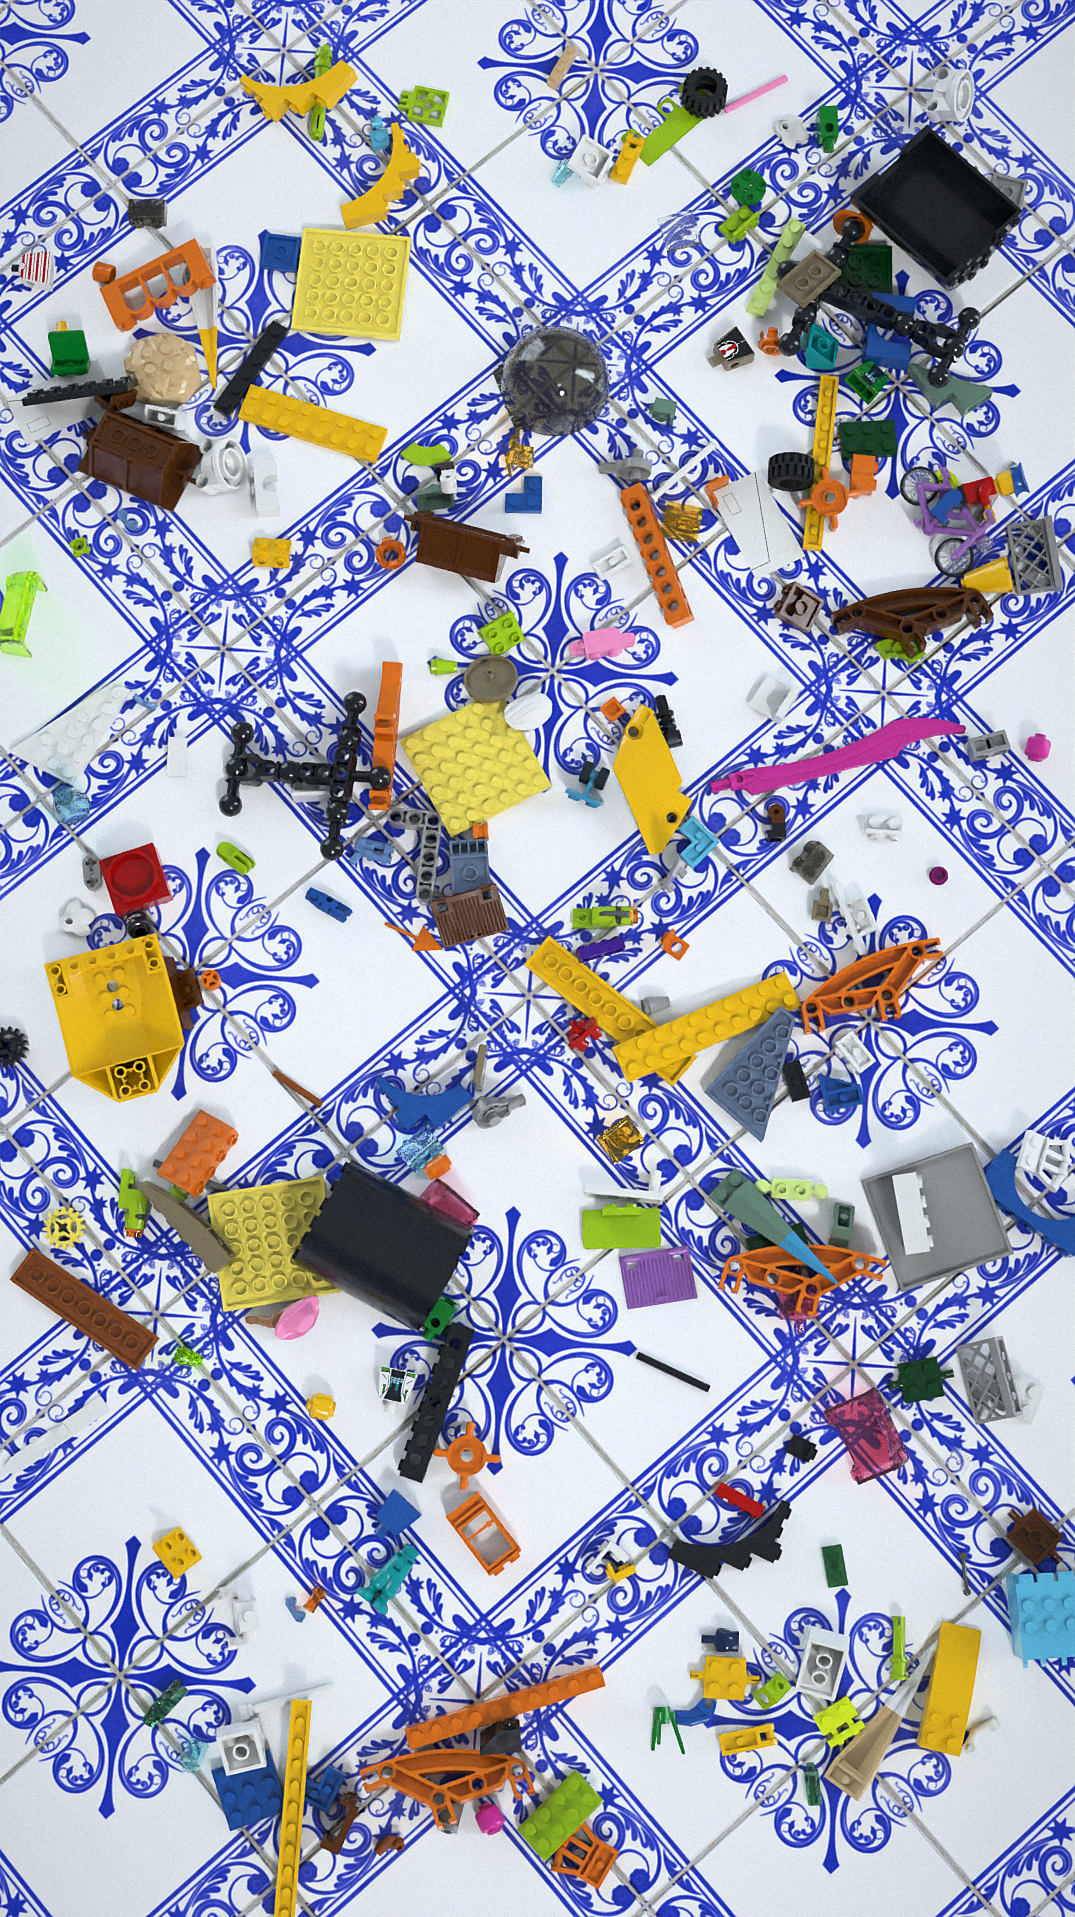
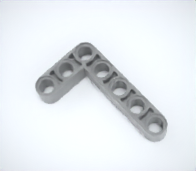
(426, 848)

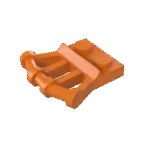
(596, 1863)

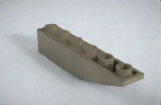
(191, 1226)

